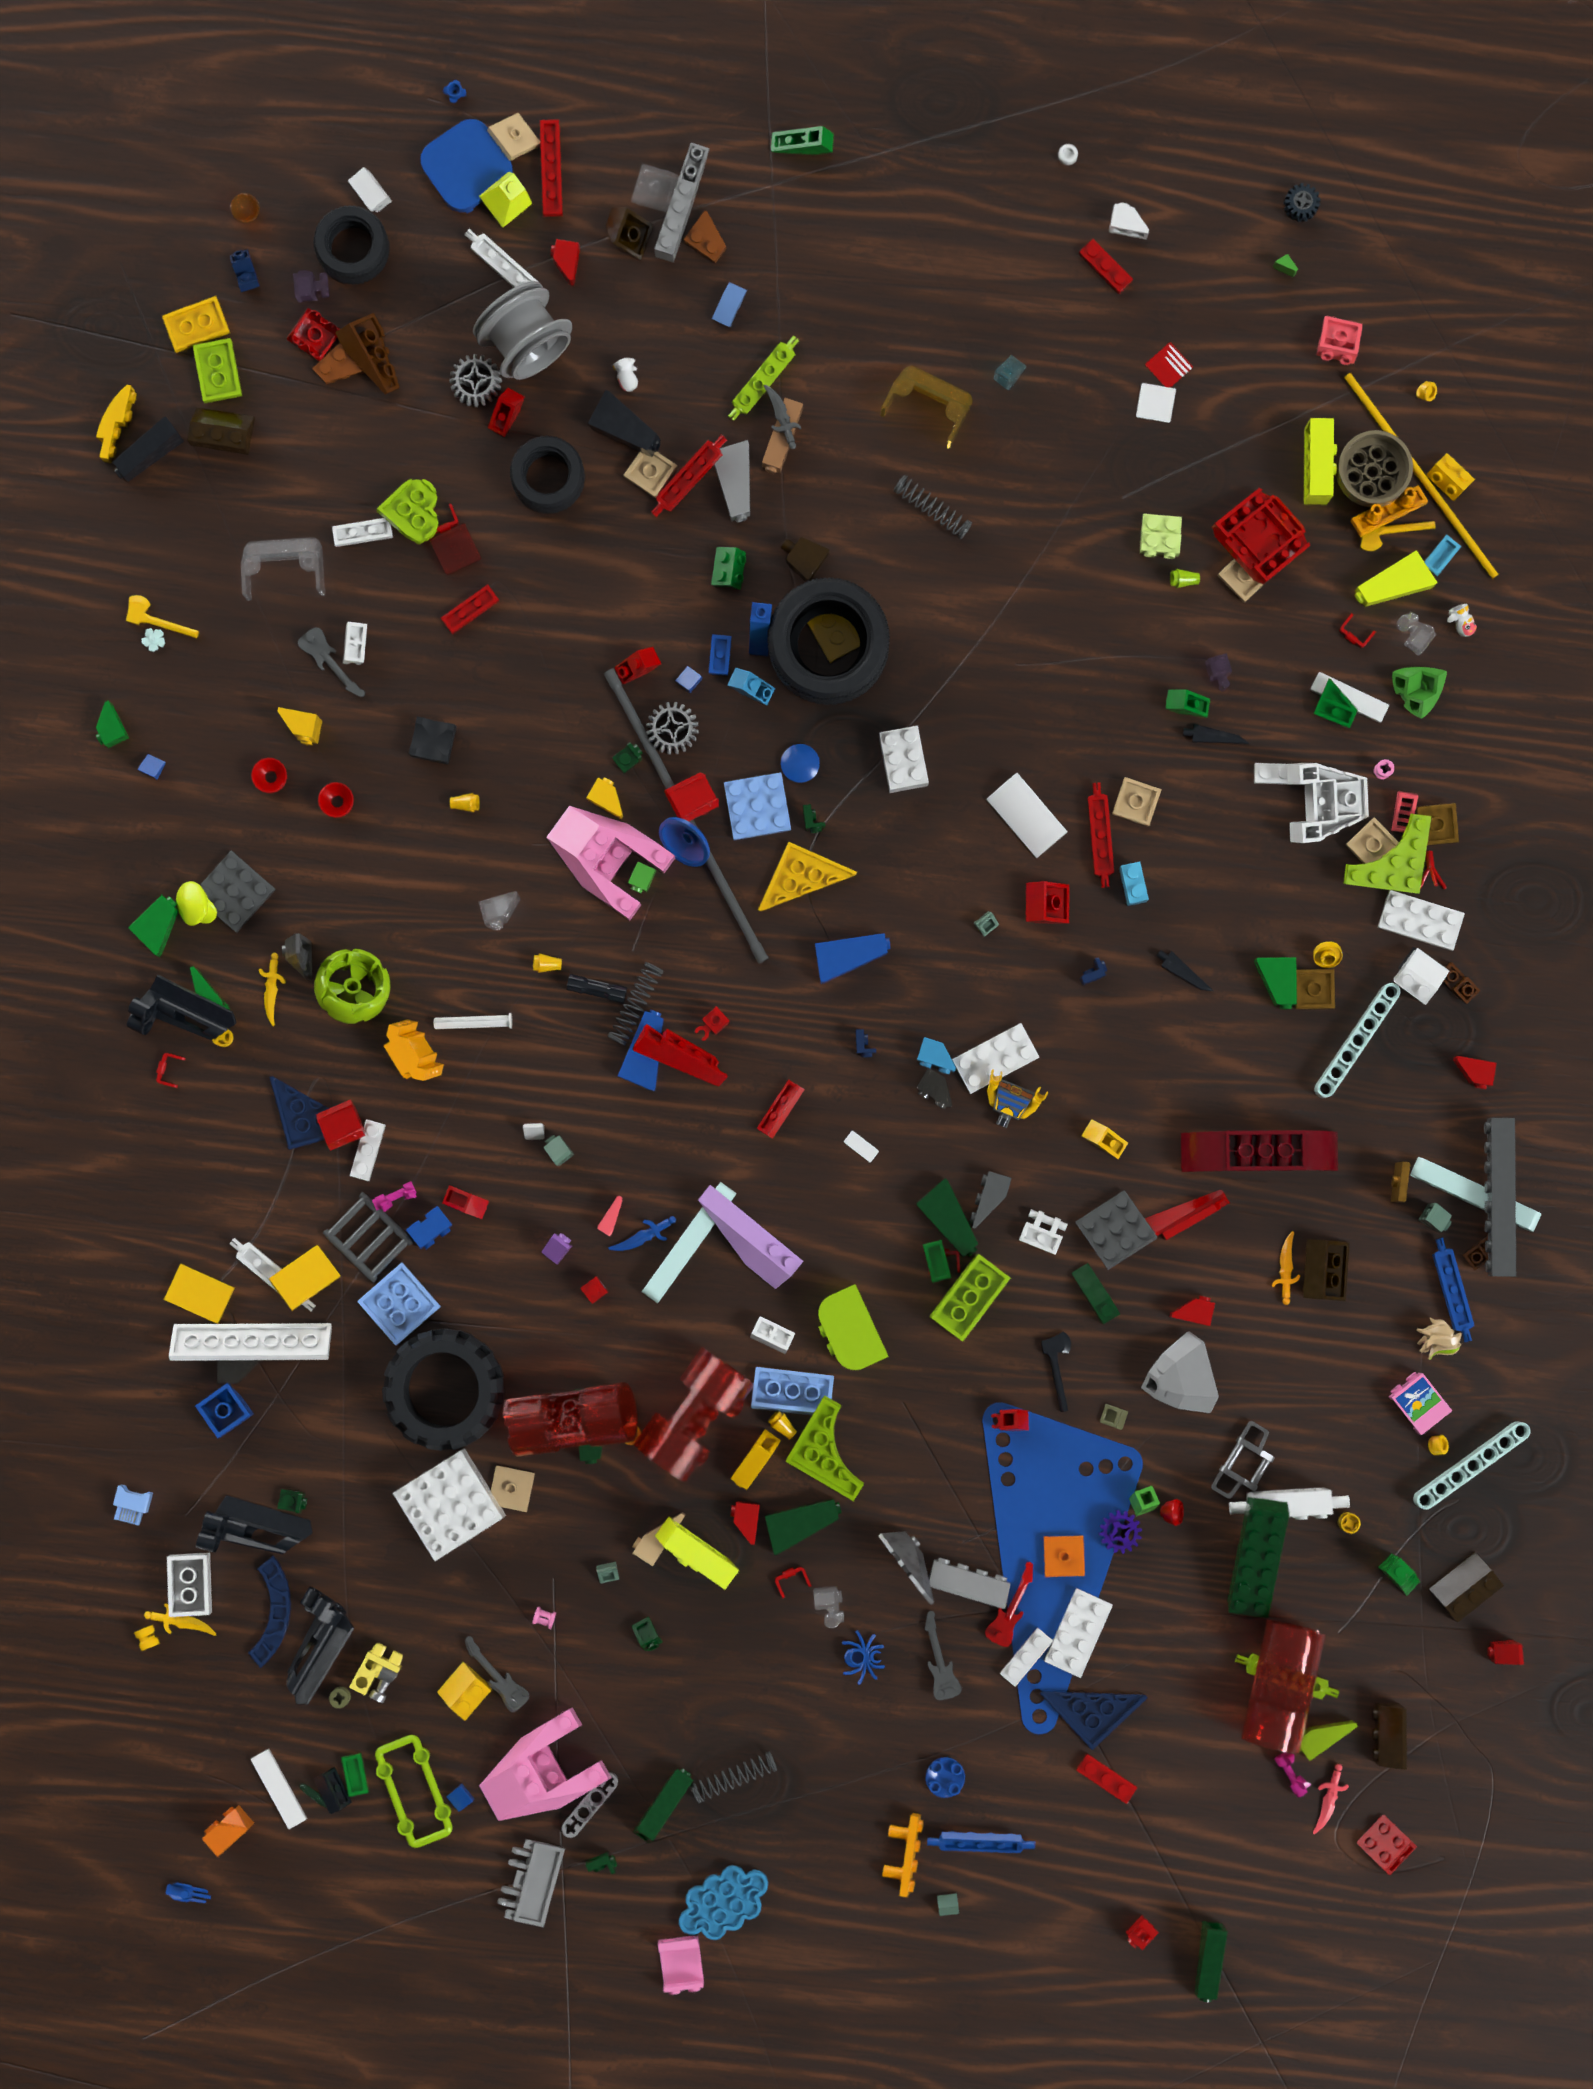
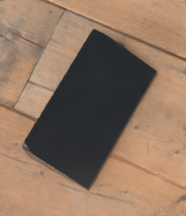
(332, 1790)

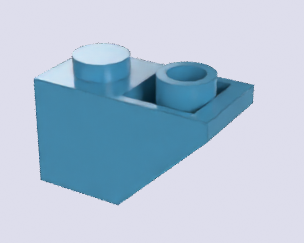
(751, 686)
(935, 1054)

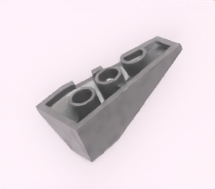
(299, 954)
(910, 1559)

